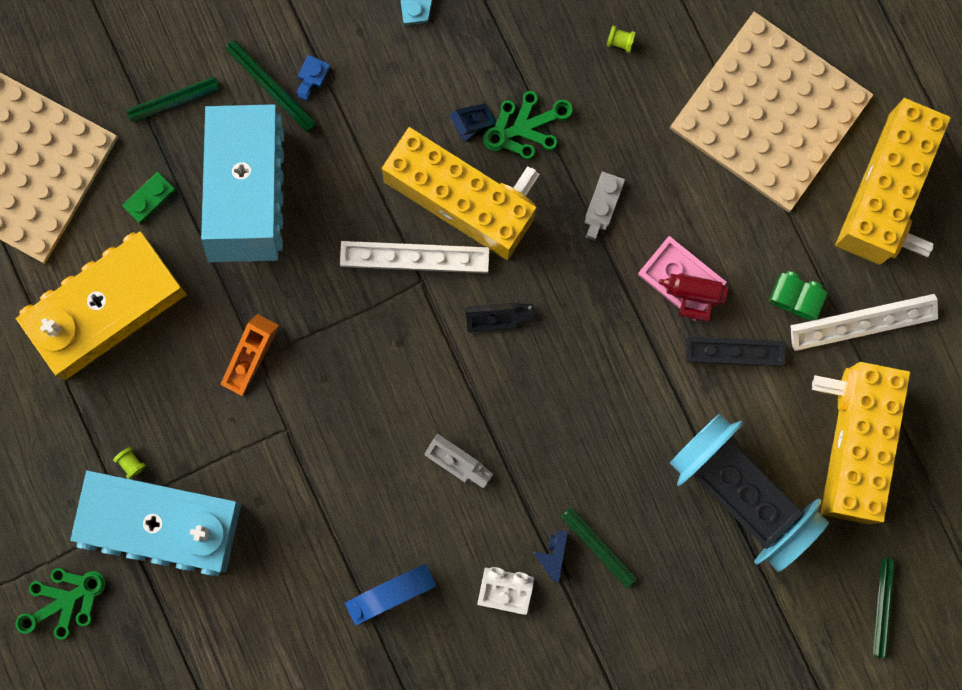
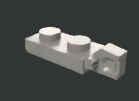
(603, 203)
(457, 461)

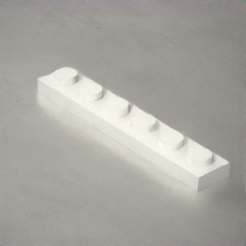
(414, 257)
(864, 322)

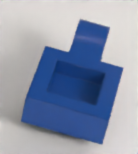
(312, 74)

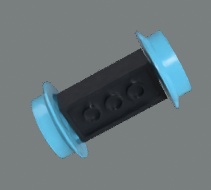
(750, 493)

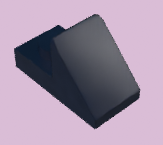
(472, 120)
(553, 563)

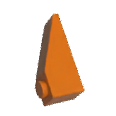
(249, 354)

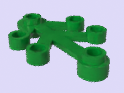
(523, 126)
(64, 601)

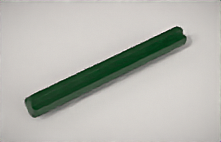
(270, 85)

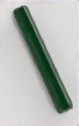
(172, 99)
(598, 547)
(884, 608)

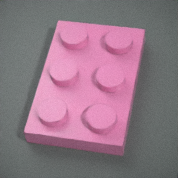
(675, 259)

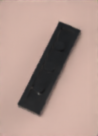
(734, 351)

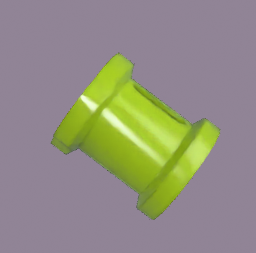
(620, 39)
(129, 462)

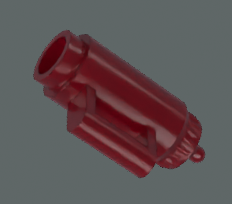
(697, 290)

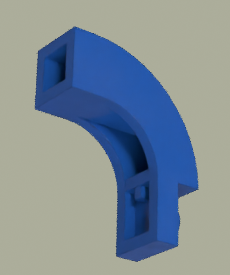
(390, 594)

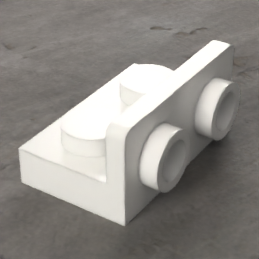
(505, 590)

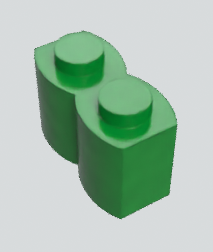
(798, 296)

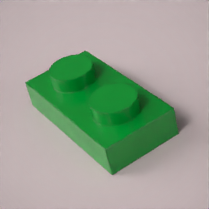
(148, 198)

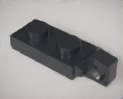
(498, 316)

